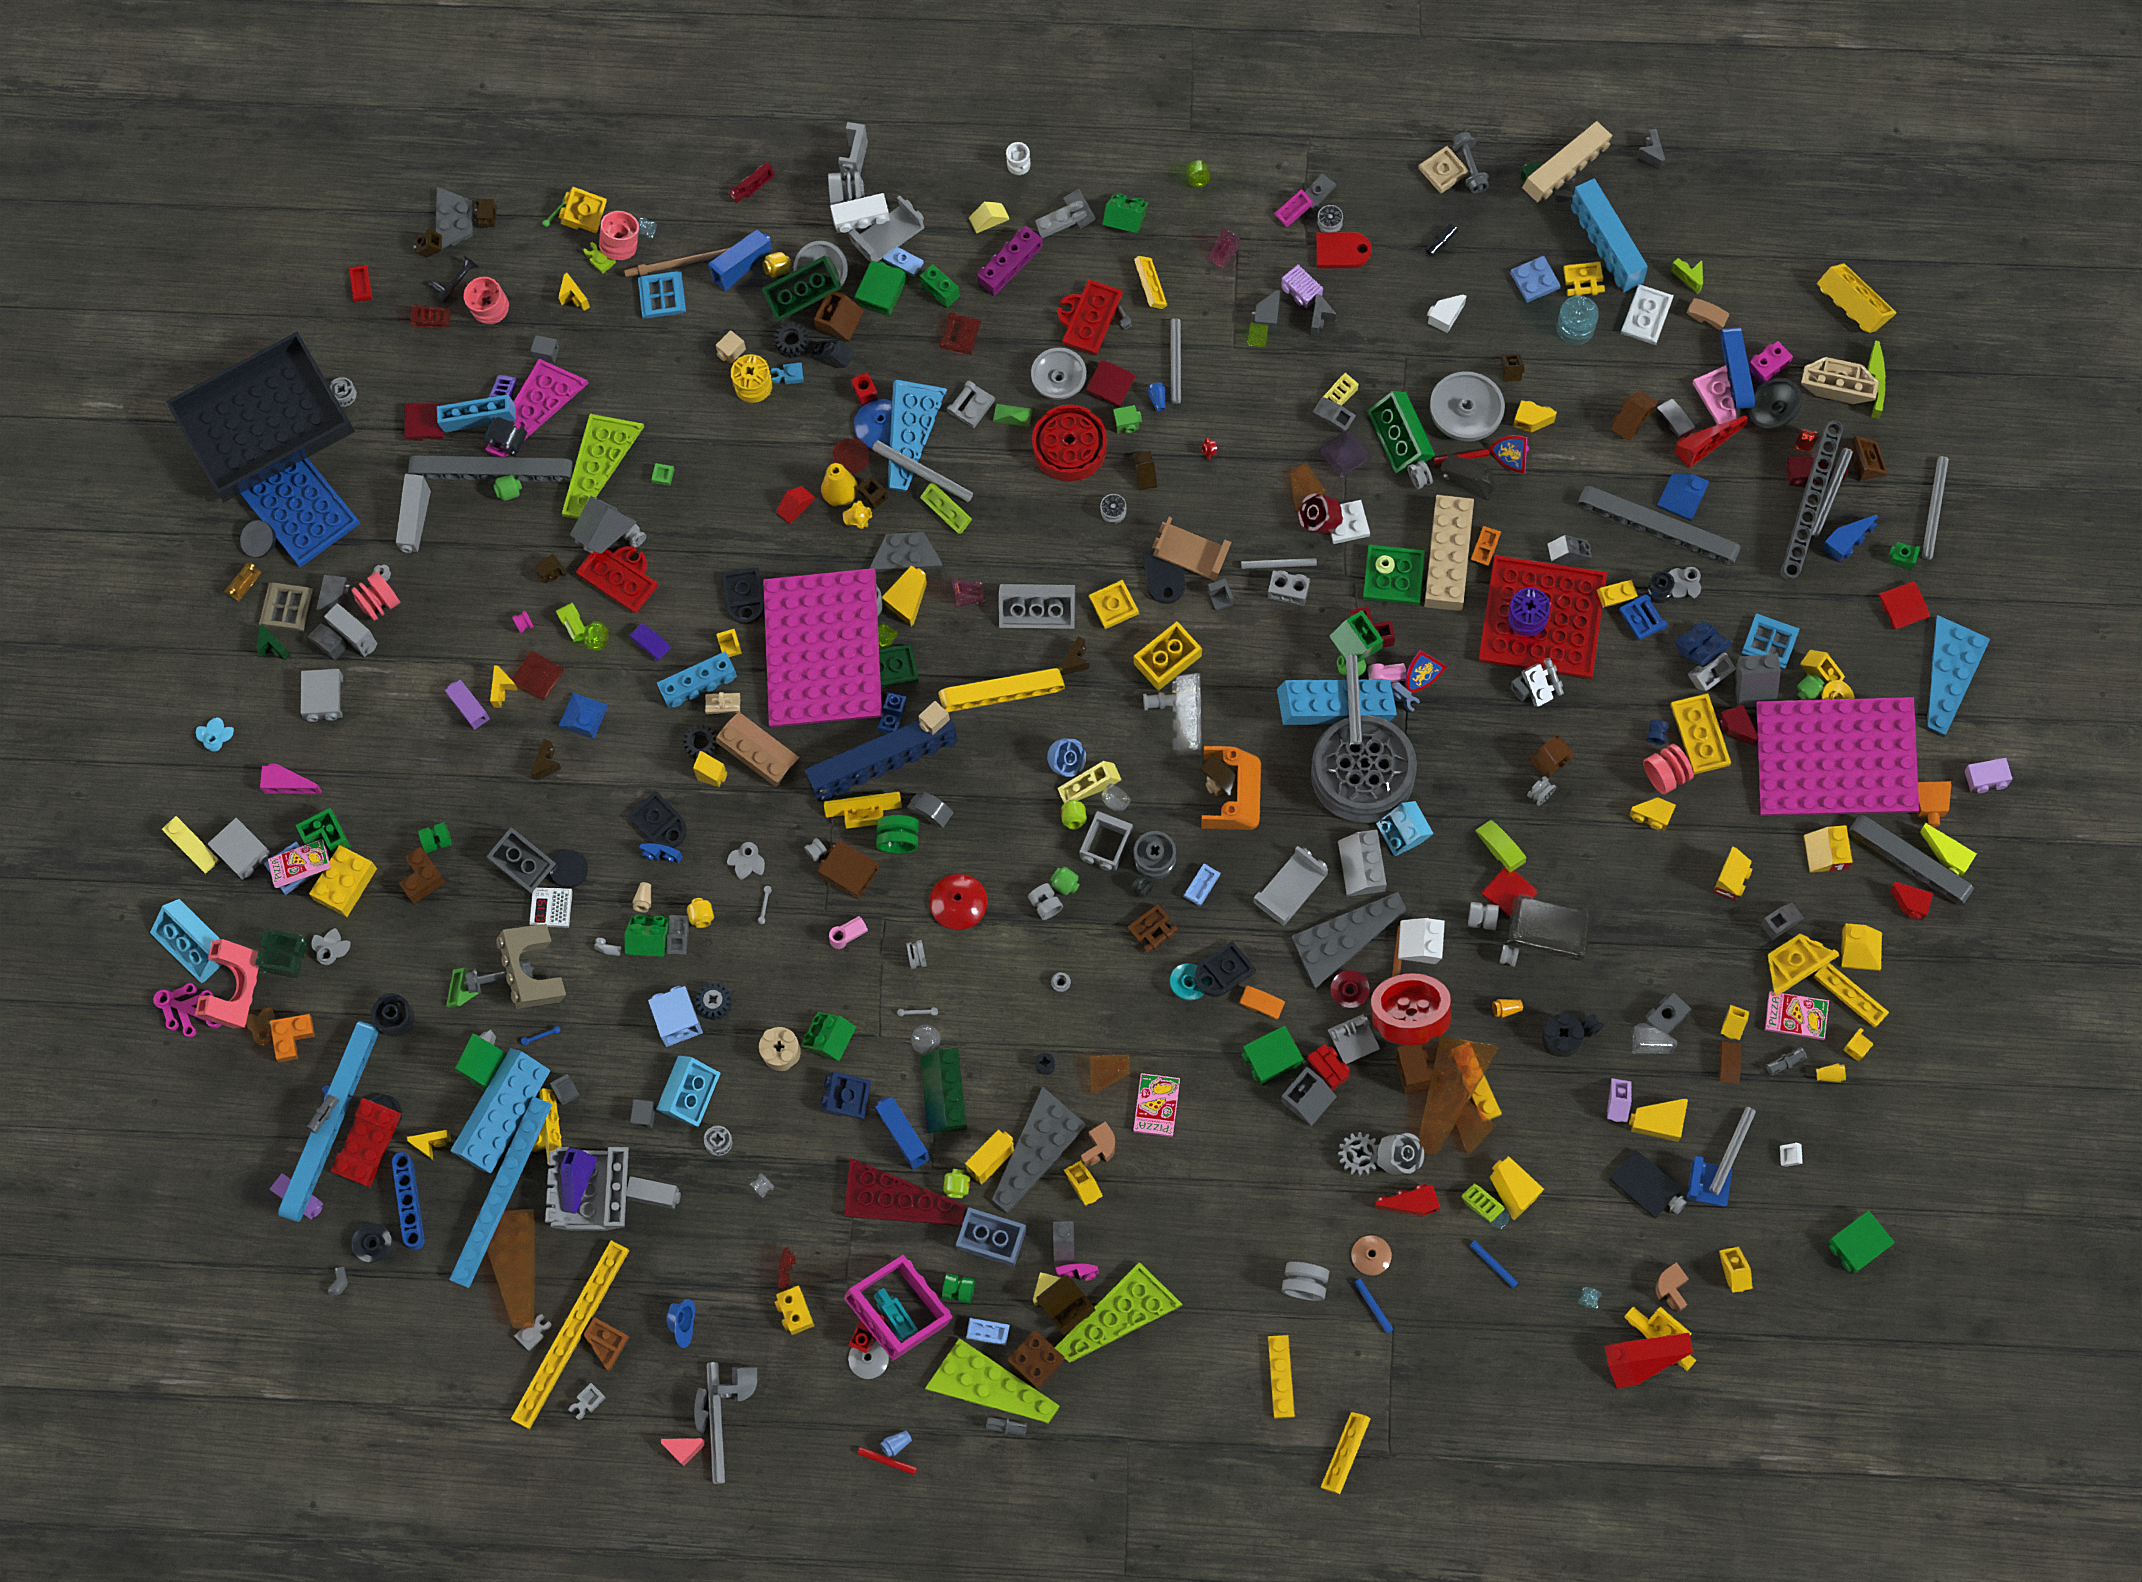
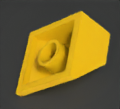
(1861, 947)

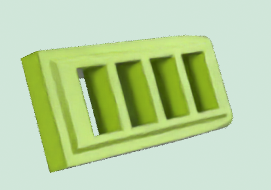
(1474, 1194)

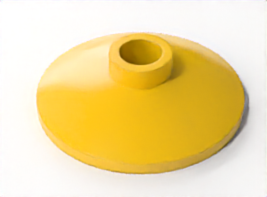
(1837, 690)

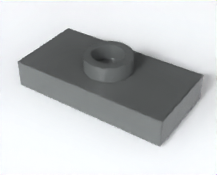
(1319, 190)

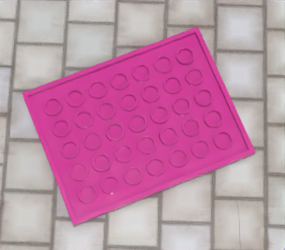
(822, 648)
(1837, 756)

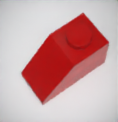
(1912, 900)

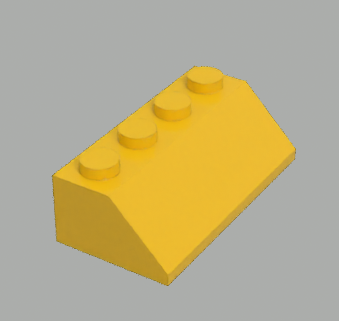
(1855, 298)

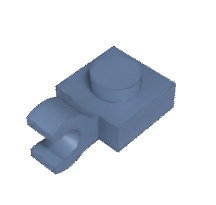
(1400, 693)

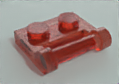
(966, 335)

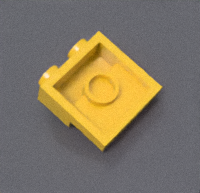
(582, 210)

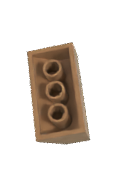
(756, 749)

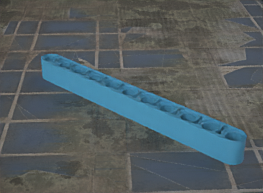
(319, 1144)

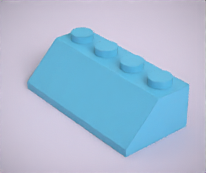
(186, 938)

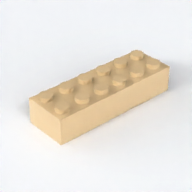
(1449, 553)

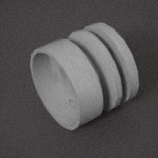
(845, 190)

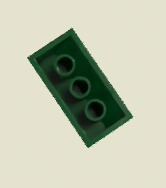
(802, 287)
(943, 1091)

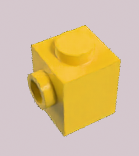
(1734, 1022)

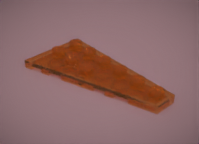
(1455, 1077)
(514, 1264)

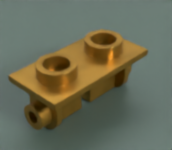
(243, 581)

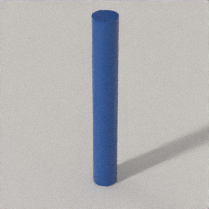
(1493, 1263)
(1373, 1306)

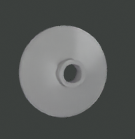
(872, 1368)

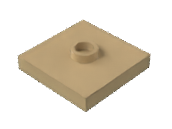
(1443, 169)

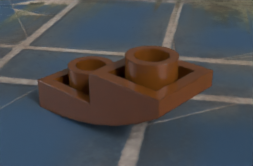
(1730, 1062)

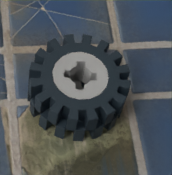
(718, 1006)

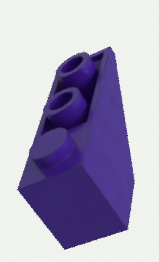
(574, 1178)

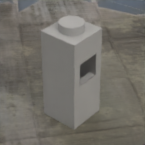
(653, 1192)

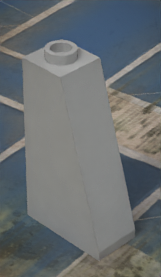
(412, 512)

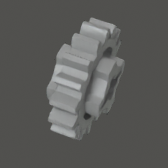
(1352, 1151)

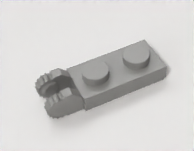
(1060, 219)

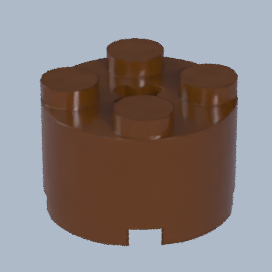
(1551, 755)

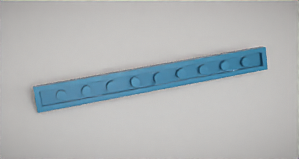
(500, 1192)

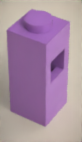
(467, 704)
(280, 1188)

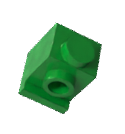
(1904, 561)

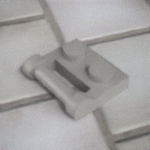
(975, 408)

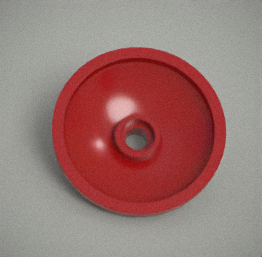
(961, 913)

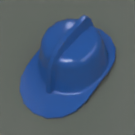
(680, 1321)

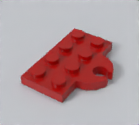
(1089, 316)
(619, 576)

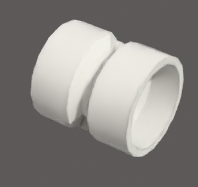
(1018, 158)

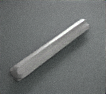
(1175, 361)
(1831, 490)
(1353, 699)
(1732, 1150)

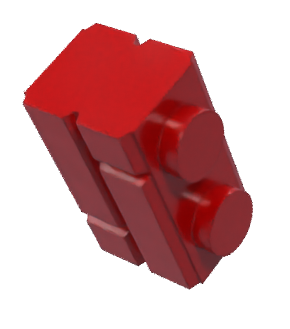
(1328, 1067)

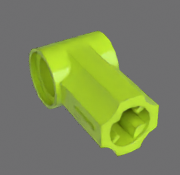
(571, 619)

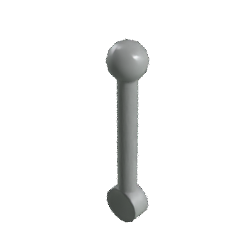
(767, 889)
(934, 1011)

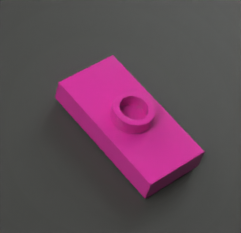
(1294, 208)

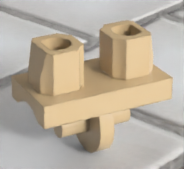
(722, 703)

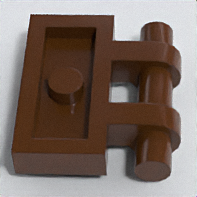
(1150, 923)

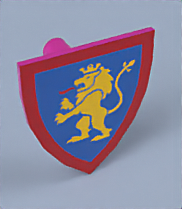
(1511, 452)
(1423, 672)

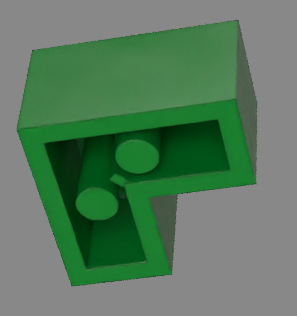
(325, 827)

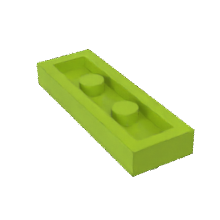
(946, 508)

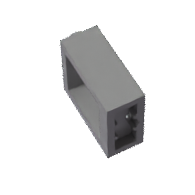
(1110, 823)

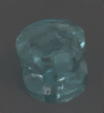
(647, 227)
(1504, 1215)
(1589, 1297)

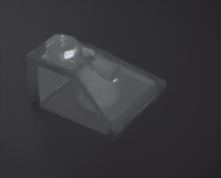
(1651, 1040)

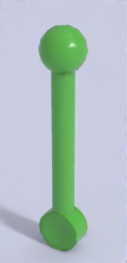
(546, 223)

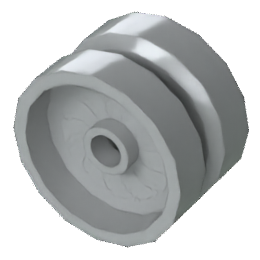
(1305, 1281)

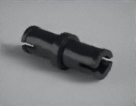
(1441, 240)

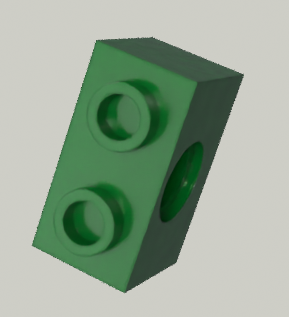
(939, 286)

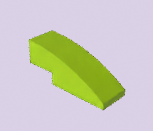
(1501, 845)

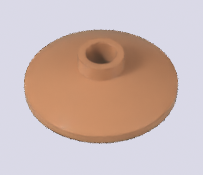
(1367, 1264)

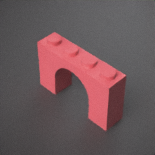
(242, 963)

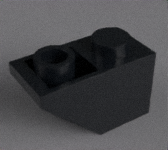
(832, 353)

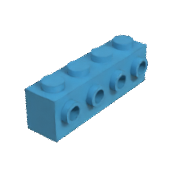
(475, 413)
(696, 680)

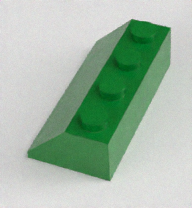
(1400, 431)

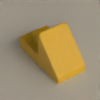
(570, 291)
(499, 684)
(425, 1141)

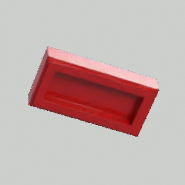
(360, 283)

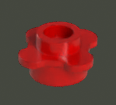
(1209, 448)

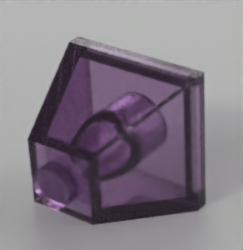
(1344, 453)

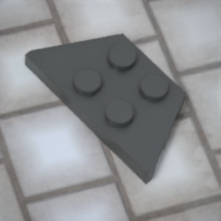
(453, 217)
(903, 550)

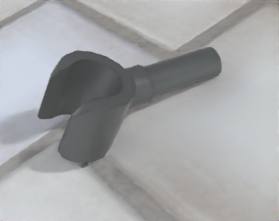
(1126, 321)

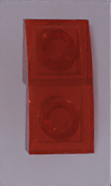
(786, 1264)

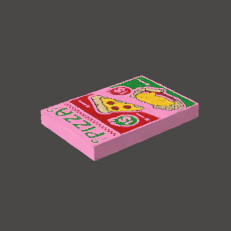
(299, 863)
(1796, 1015)
(1156, 1105)

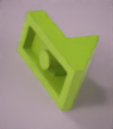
(1689, 276)

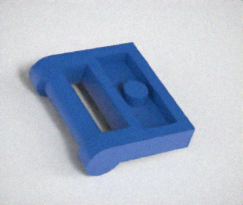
(1637, 619)

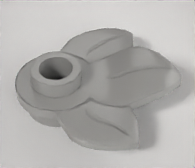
(1683, 584)
(744, 863)
(330, 944)

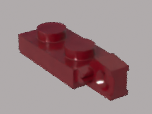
(752, 183)

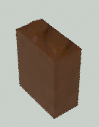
(848, 869)

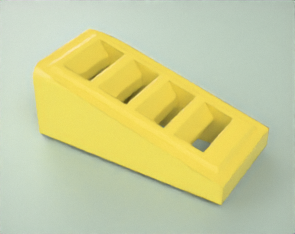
(1351, 383)

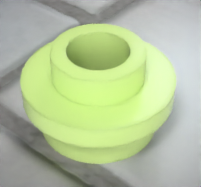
(1385, 569)

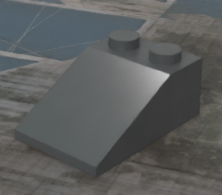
(520, 860)

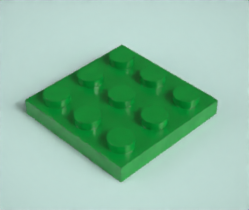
(1401, 584)

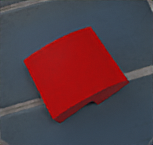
(1904, 605)
(1505, 888)

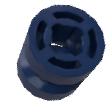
(1657, 732)

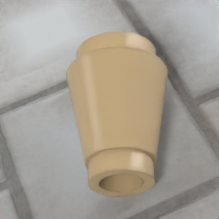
(642, 899)

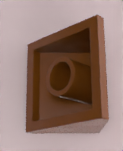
(1867, 458)

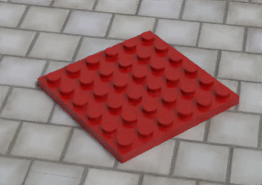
(1572, 622)

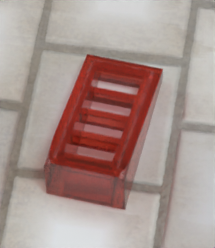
(422, 322)
(1805, 440)

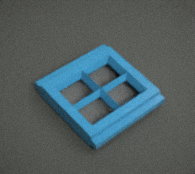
(662, 294)
(1770, 637)

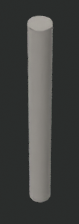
(1278, 563)

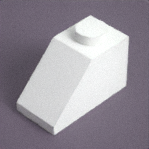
(1446, 312)

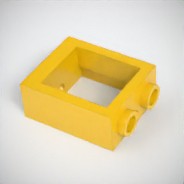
(990, 1156)

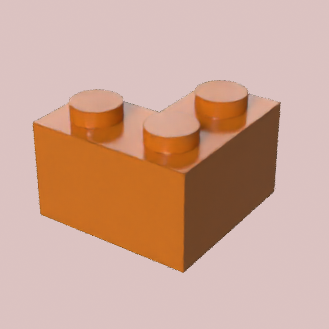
(285, 1033)

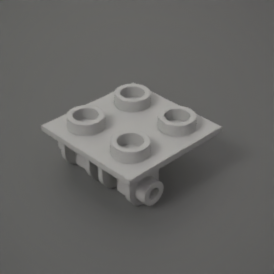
(1354, 1039)

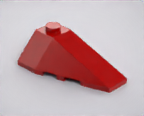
(1701, 443)
(1641, 1359)

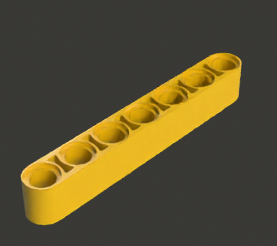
(1001, 690)

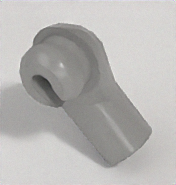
(606, 949)

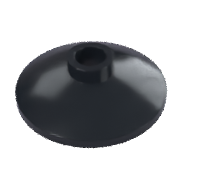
(363, 1238)

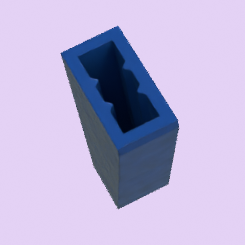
(739, 259)
(902, 1132)

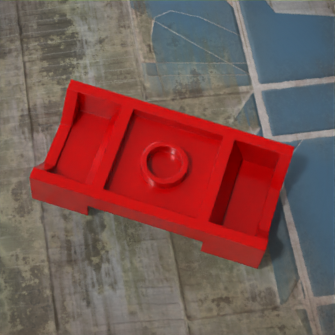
(366, 1142)

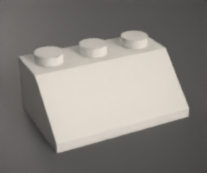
(860, 213)

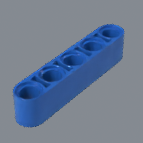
(1737, 368)
(404, 1192)

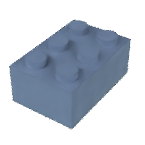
(991, 1237)

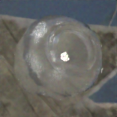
(1115, 798)
(925, 1039)

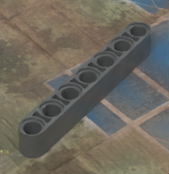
(1911, 860)

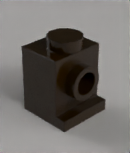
(486, 212)
(424, 243)
(872, 485)
(549, 569)

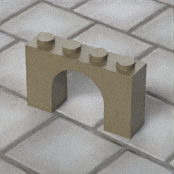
(525, 990)

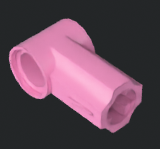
(1393, 672)
(849, 932)

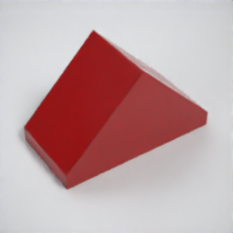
(794, 503)

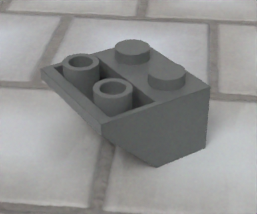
(1308, 1096)

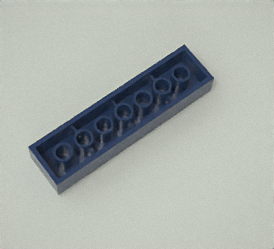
(876, 758)

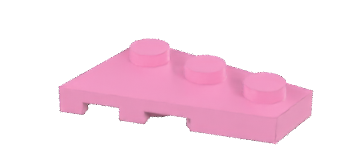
(1716, 395)

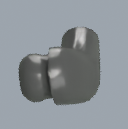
(340, 1282)

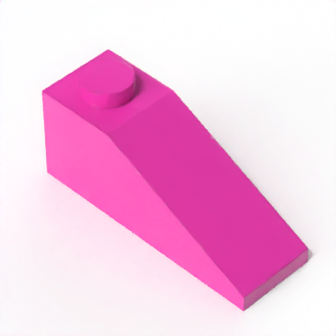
(280, 780)

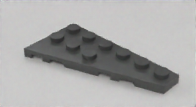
(1339, 939)
(1043, 1140)

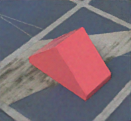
(683, 1449)

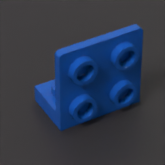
(1701, 1180)

